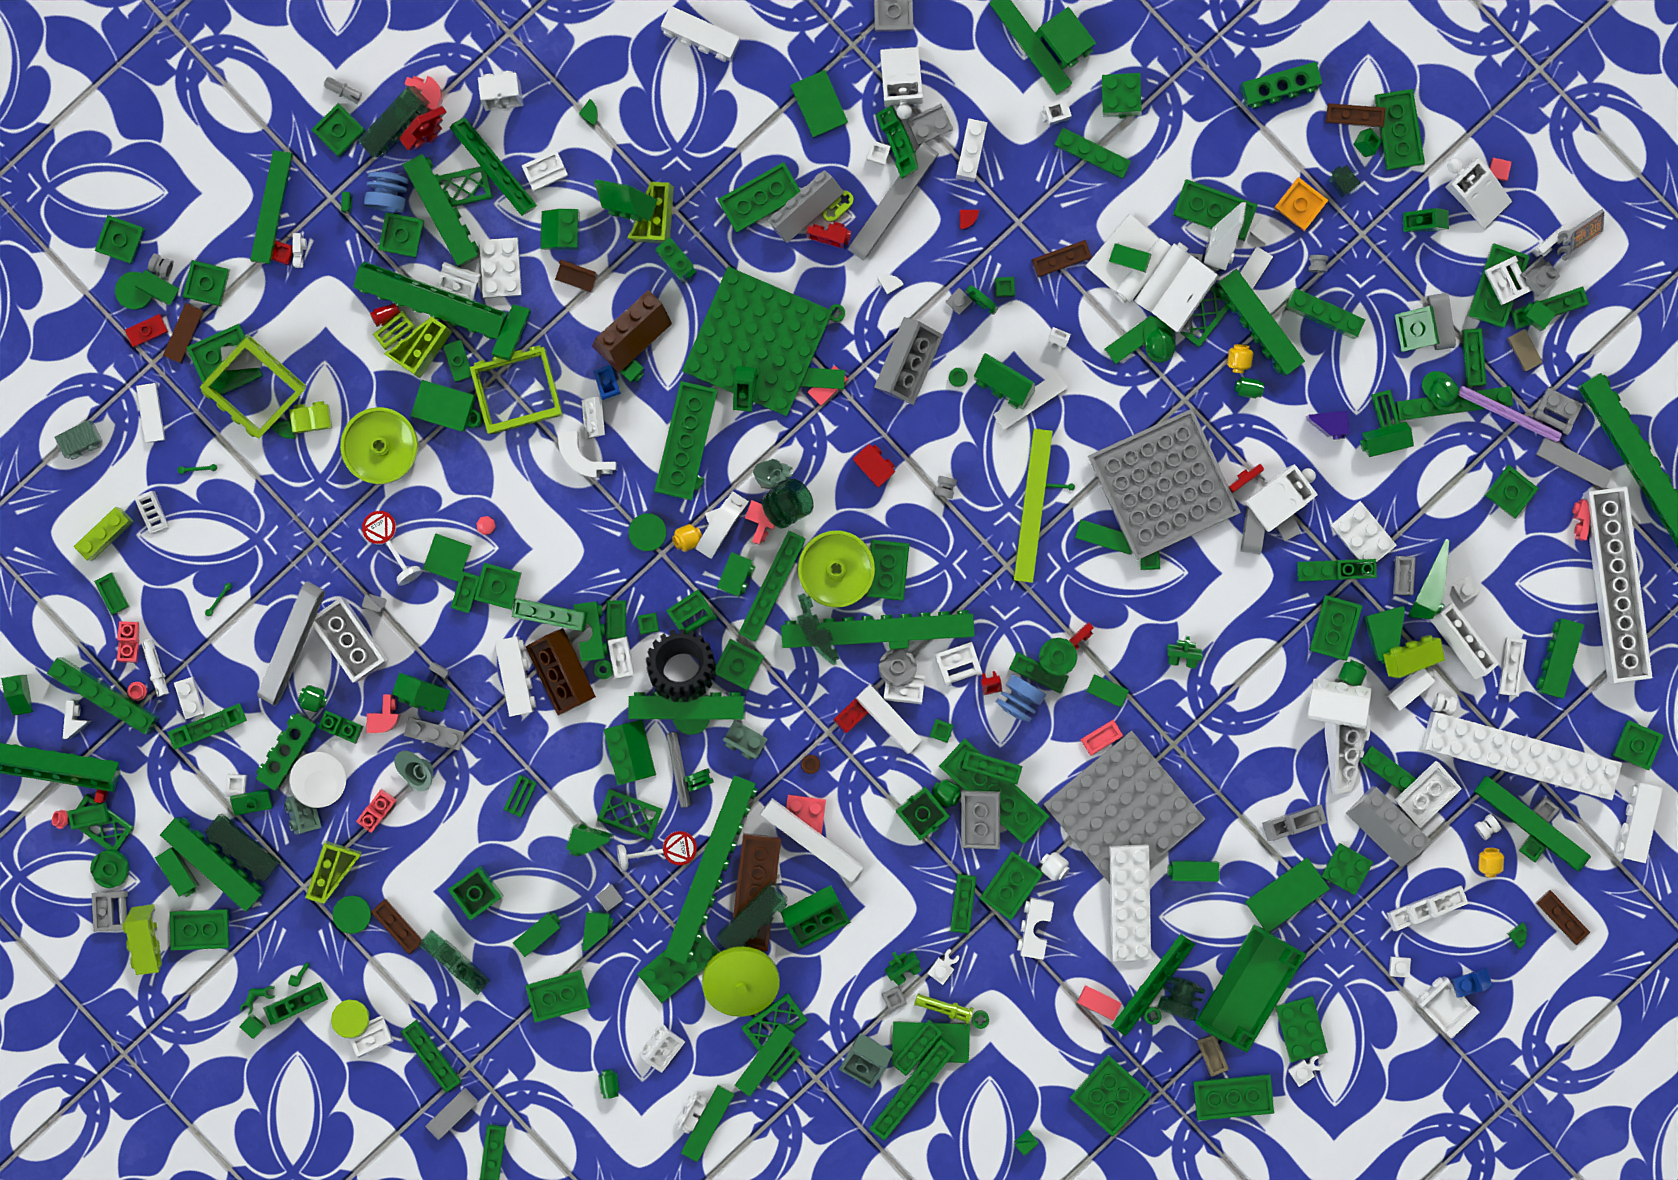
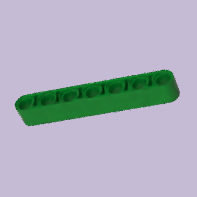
(1532, 823)

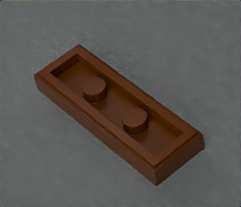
(1355, 115)
(1061, 258)
(183, 333)
(1562, 917)
(397, 926)

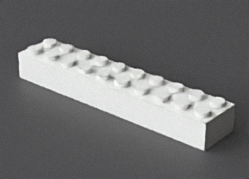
(1618, 586)
(1521, 755)

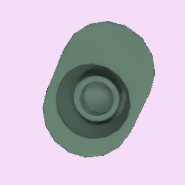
(414, 770)

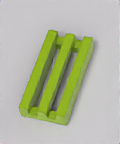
(395, 329)

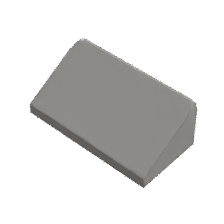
(243, 361)

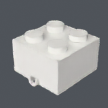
(500, 91)

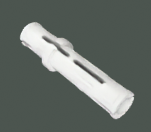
(156, 672)

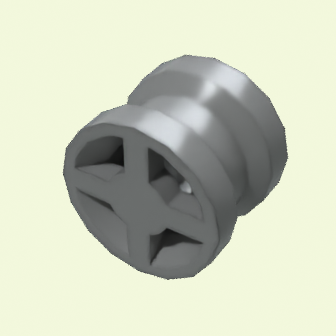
(1318, 263)

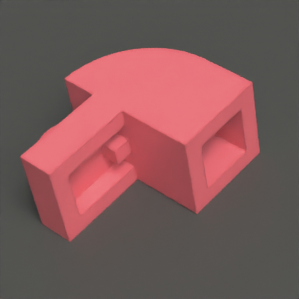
(429, 90)
(756, 514)
(386, 720)

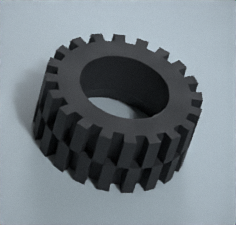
(675, 645)

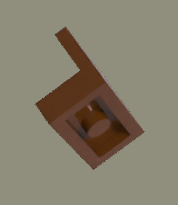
(576, 276)

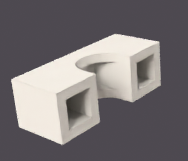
(971, 150)
(1036, 911)

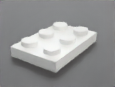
(500, 267)
(1363, 533)
(1427, 794)

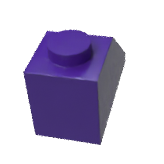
(1331, 423)

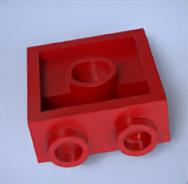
(423, 129)
(835, 235)

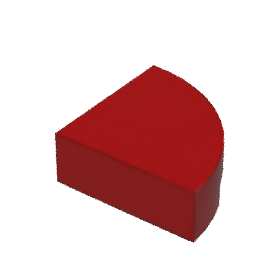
(967, 218)
(101, 796)

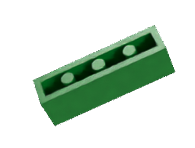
(1324, 313)
(1560, 658)

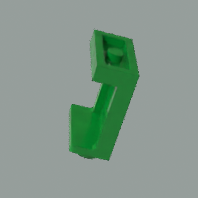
(1067, 37)
(676, 260)

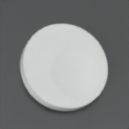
(317, 779)

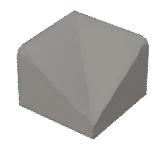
(374, 603)

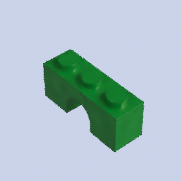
(595, 647)

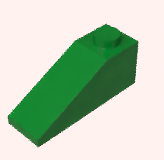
(295, 1003)

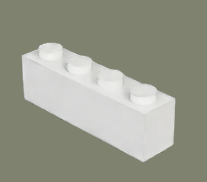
(700, 33)
(1464, 641)
(514, 676)
(1640, 822)

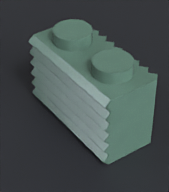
(78, 440)

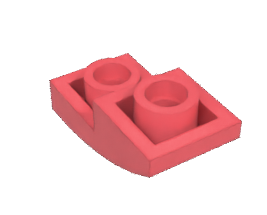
(1581, 513)
(128, 642)
(376, 810)
(1099, 1003)

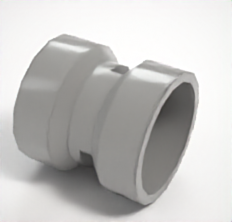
(160, 265)
(947, 483)

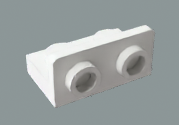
(661, 1048)

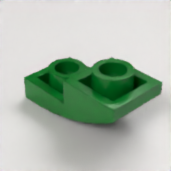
(340, 726)

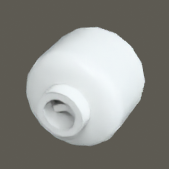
(1055, 866)

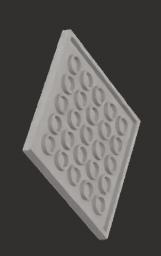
(1163, 484)
(1123, 802)

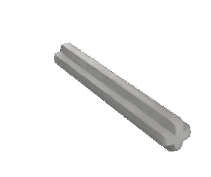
(678, 768)

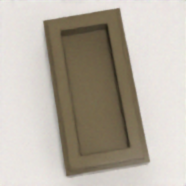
(1524, 350)
(1212, 1055)

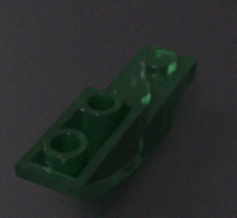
(820, 638)
(454, 961)

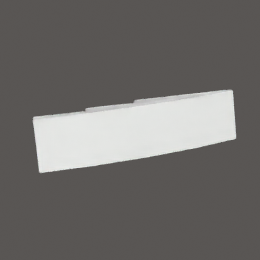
(1427, 908)

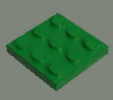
(207, 357)
(1110, 1095)

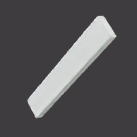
(811, 840)

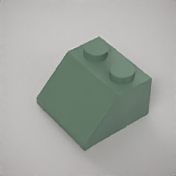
(866, 1060)

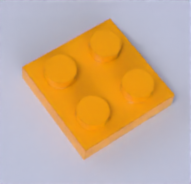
(1301, 204)

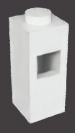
(1410, 688)

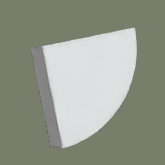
(1261, 231)
(890, 283)

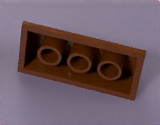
(632, 331)
(560, 671)

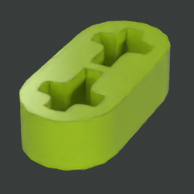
(841, 209)

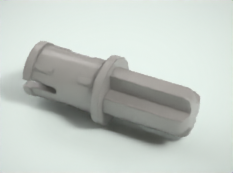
(342, 89)

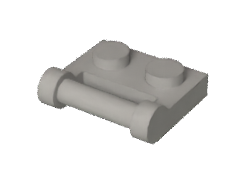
(1559, 405)
(104, 911)

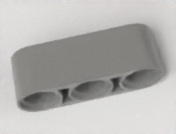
(1444, 320)
(1252, 533)
(451, 1113)

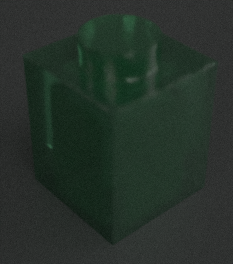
(1343, 180)

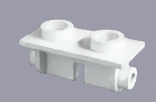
(686, 1119)

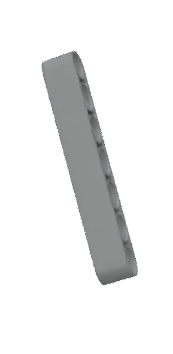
(891, 204)
(291, 643)

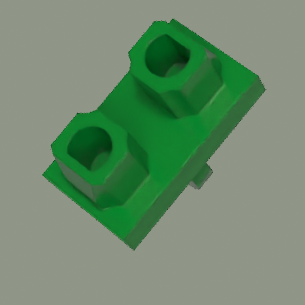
(1184, 649)
(900, 965)

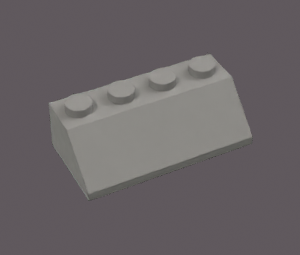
(908, 360)
(1388, 826)

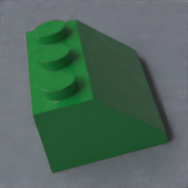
(625, 201)
(1004, 382)
(630, 752)
(586, 839)
(815, 916)

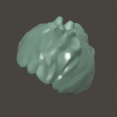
(772, 473)

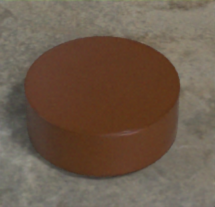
(810, 764)

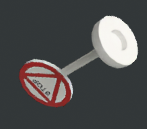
(379, 529)
(678, 849)

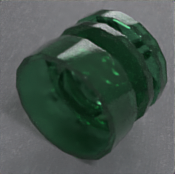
(787, 503)
(1181, 998)

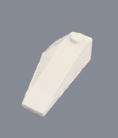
(1344, 751)

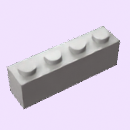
(805, 206)

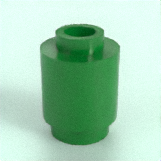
(1249, 387)
(609, 1084)

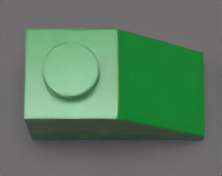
(1426, 220)
(744, 388)
(17, 694)
(596, 927)

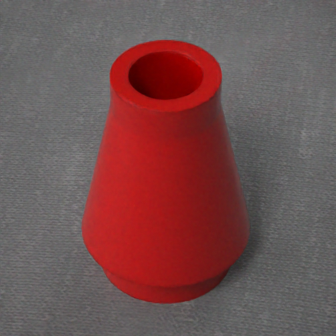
(384, 314)

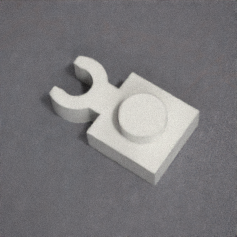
(299, 246)
(941, 968)
(1303, 1072)

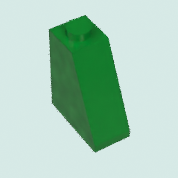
(1385, 630)

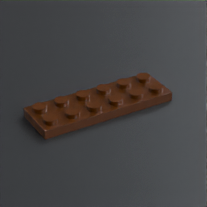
(756, 870)

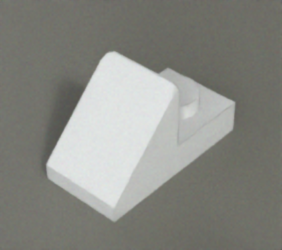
(71, 724)

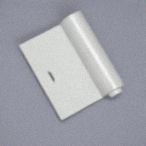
(1120, 279)
(1176, 287)

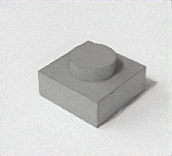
(959, 301)

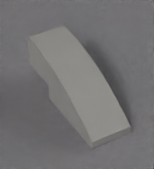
(1294, 822)

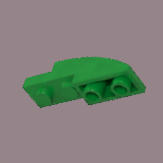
(1336, 570)

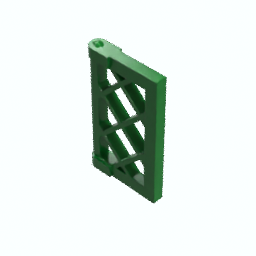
(448, 177)
(1207, 329)
(643, 805)
(115, 818)
(774, 1007)

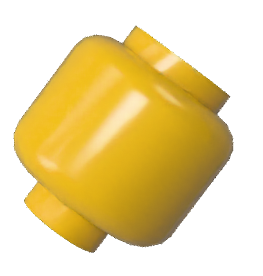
(1240, 358)
(686, 537)
(1491, 862)

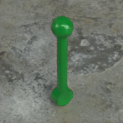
(182, 470)
(1071, 487)
(209, 612)

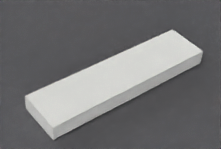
(1043, 393)
(888, 719)

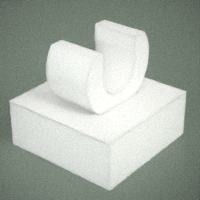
(1058, 337)

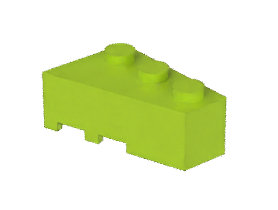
(659, 226)
(420, 347)
(330, 869)
(142, 940)

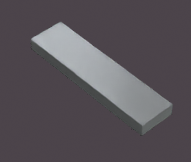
(1574, 463)

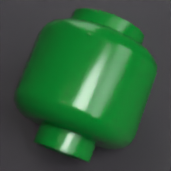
(1352, 673)
(312, 698)
(946, 793)

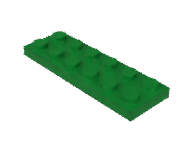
(686, 441)
(1017, 811)

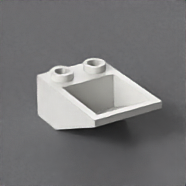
(901, 77)
(1479, 193)
(1223, 240)
(1282, 496)

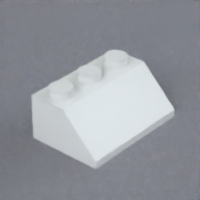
(1339, 703)

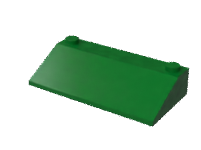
(1250, 988)

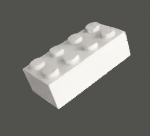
(348, 640)

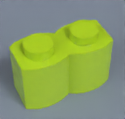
(310, 418)

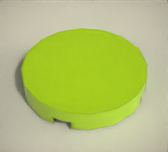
(350, 1019)

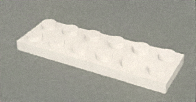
(1130, 902)

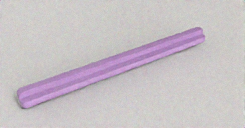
(1509, 414)

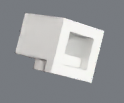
(1061, 107)

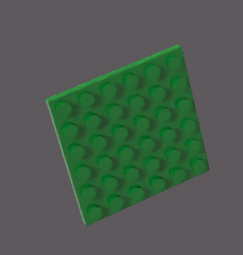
(762, 329)

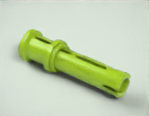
(953, 1010)

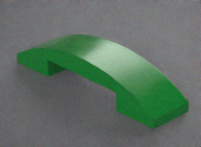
(899, 141)
(207, 726)

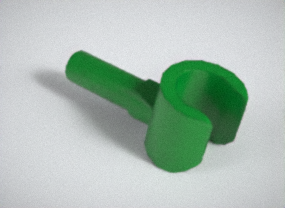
(296, 980)

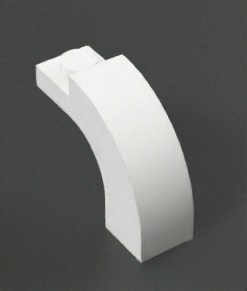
(570, 451)
(721, 524)

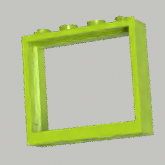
(518, 356)
(274, 365)

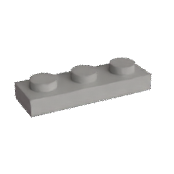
(434, 733)

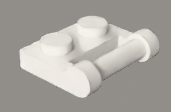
(1502, 282)
(957, 657)

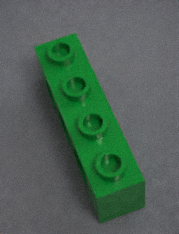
(1307, 72)
(276, 779)

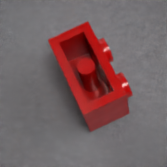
(874, 465)

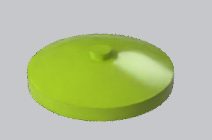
(379, 445)
(836, 569)
(740, 981)

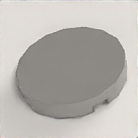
(897, 667)

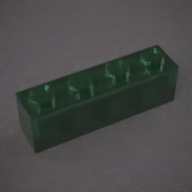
(393, 122)
(242, 847)
(753, 917)

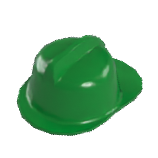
(1159, 340)
(1441, 391)

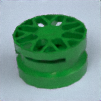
(698, 777)

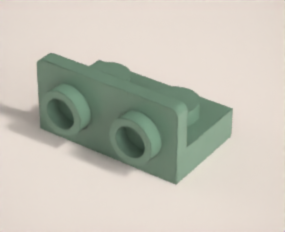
(744, 739)
(302, 817)

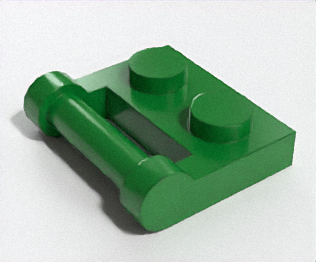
(689, 607)

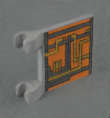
(1581, 234)

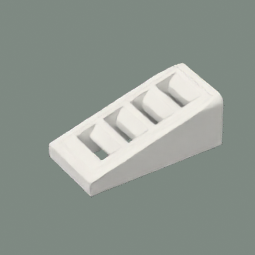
(155, 502)

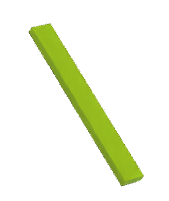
(1033, 505)

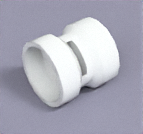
(1444, 704)
(1487, 827)

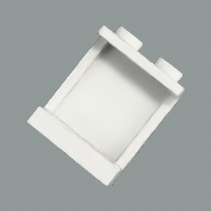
(1445, 1008)

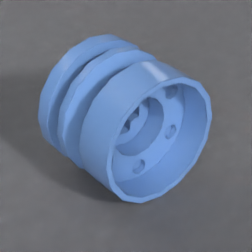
(386, 192)
(1020, 698)

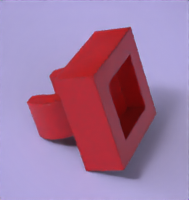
(992, 684)

